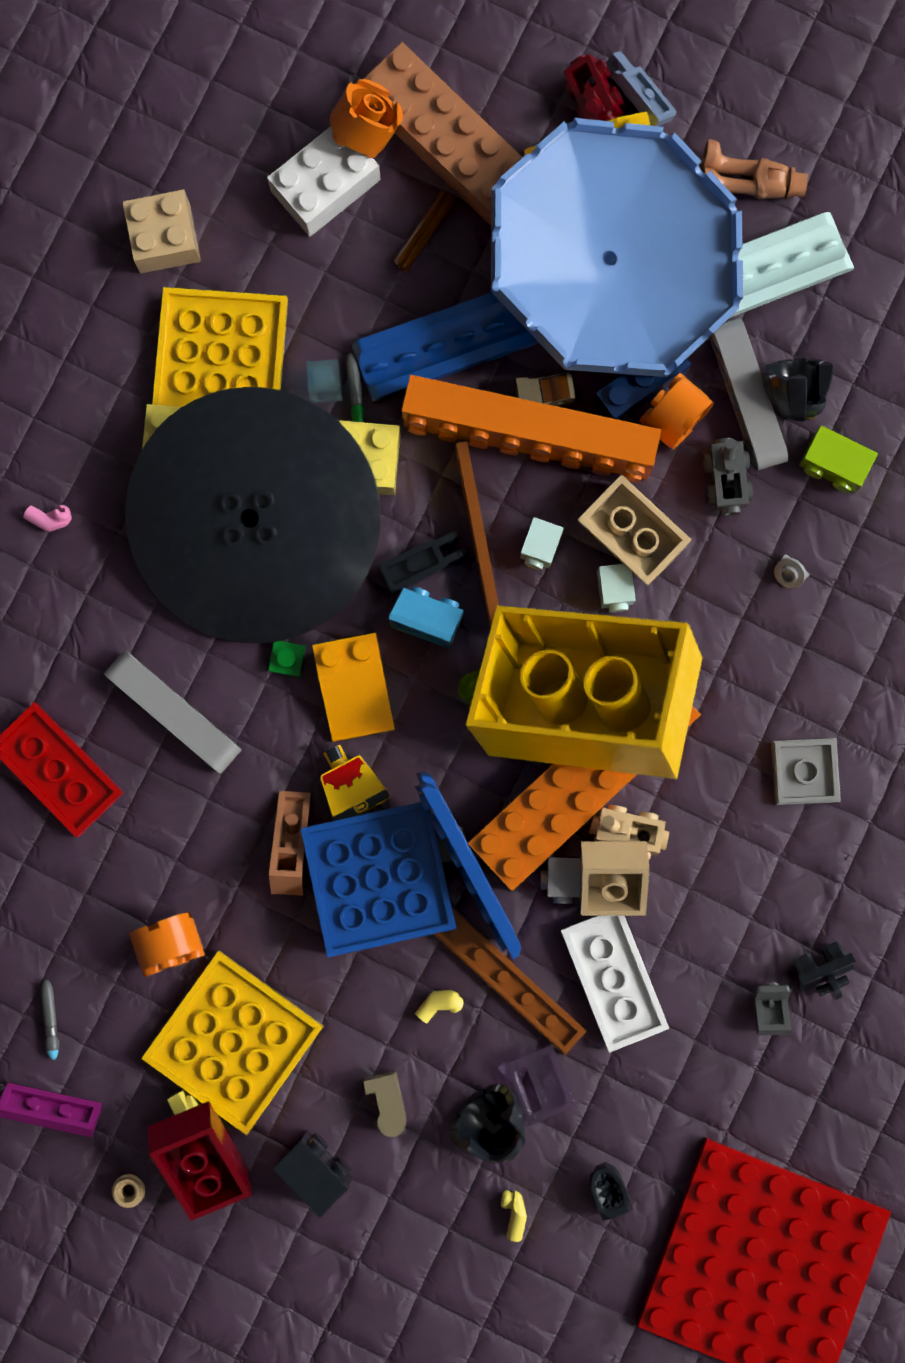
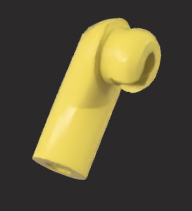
(439, 1000)
(518, 1216)

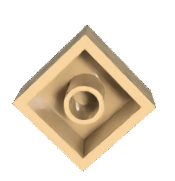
(161, 231)
(614, 878)

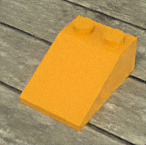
(353, 687)

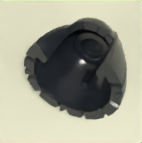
(798, 387)
(490, 1125)

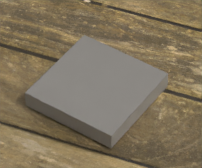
(805, 771)

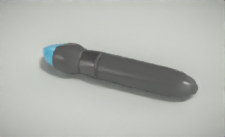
(49, 1019)

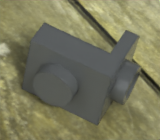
(772, 1009)

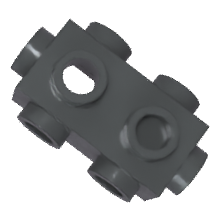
(727, 470)

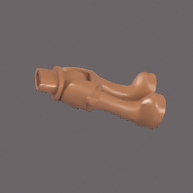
(769, 177)

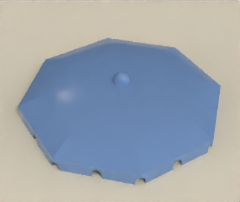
(615, 248)

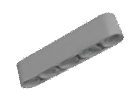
(748, 395)
(172, 711)

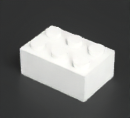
(322, 181)

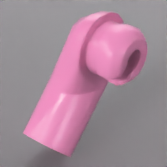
(48, 521)

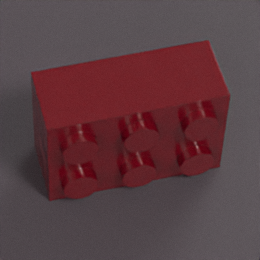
(199, 1161)

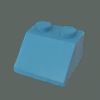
(426, 617)

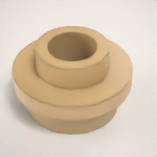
(118, 1190)

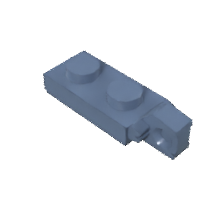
(640, 90)

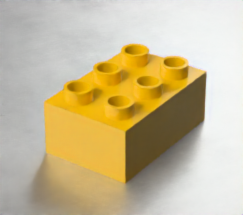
(586, 690)

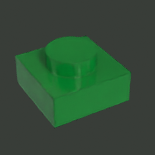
(287, 659)

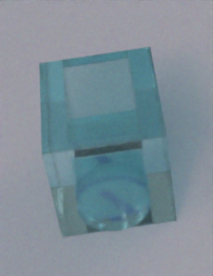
(324, 380)

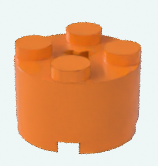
(365, 118)
(677, 411)
(166, 944)

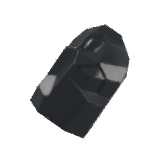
(609, 1191)

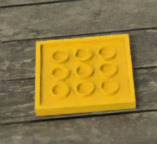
(217, 343)
(232, 1042)

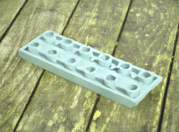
(791, 261)

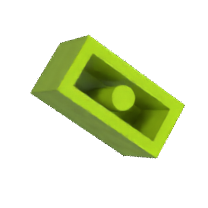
(837, 460)

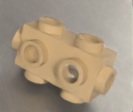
(618, 825)

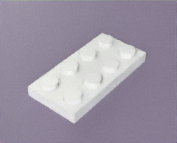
(614, 980)

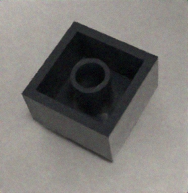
(314, 1172)

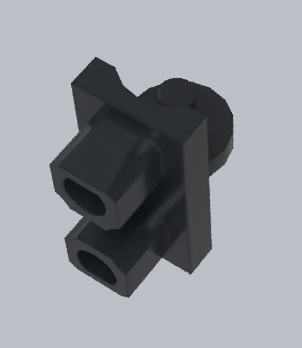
(837, 964)

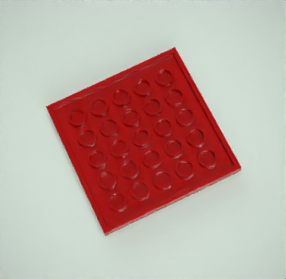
(762, 1263)

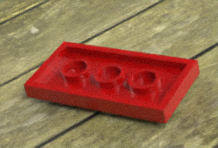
(57, 770)

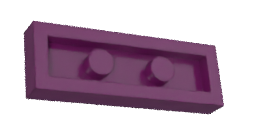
(49, 1109)

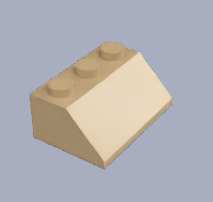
(634, 530)

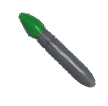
(355, 391)

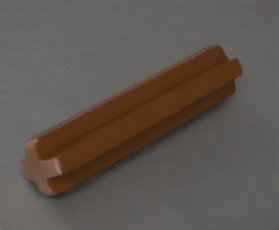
(424, 231)

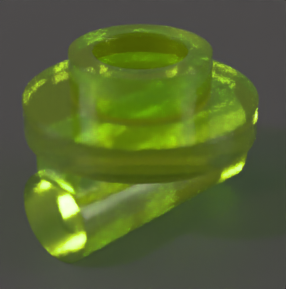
(467, 686)

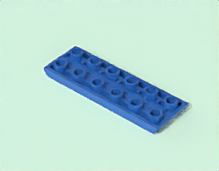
(439, 345)
(463, 856)

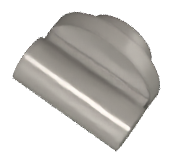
(790, 572)

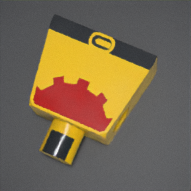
(351, 785)

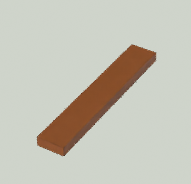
(477, 530)
(512, 984)

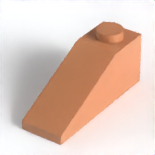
(288, 850)

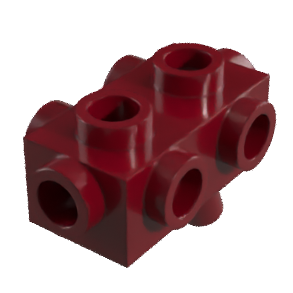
(595, 100)

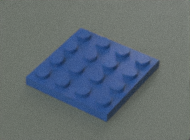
(377, 879)

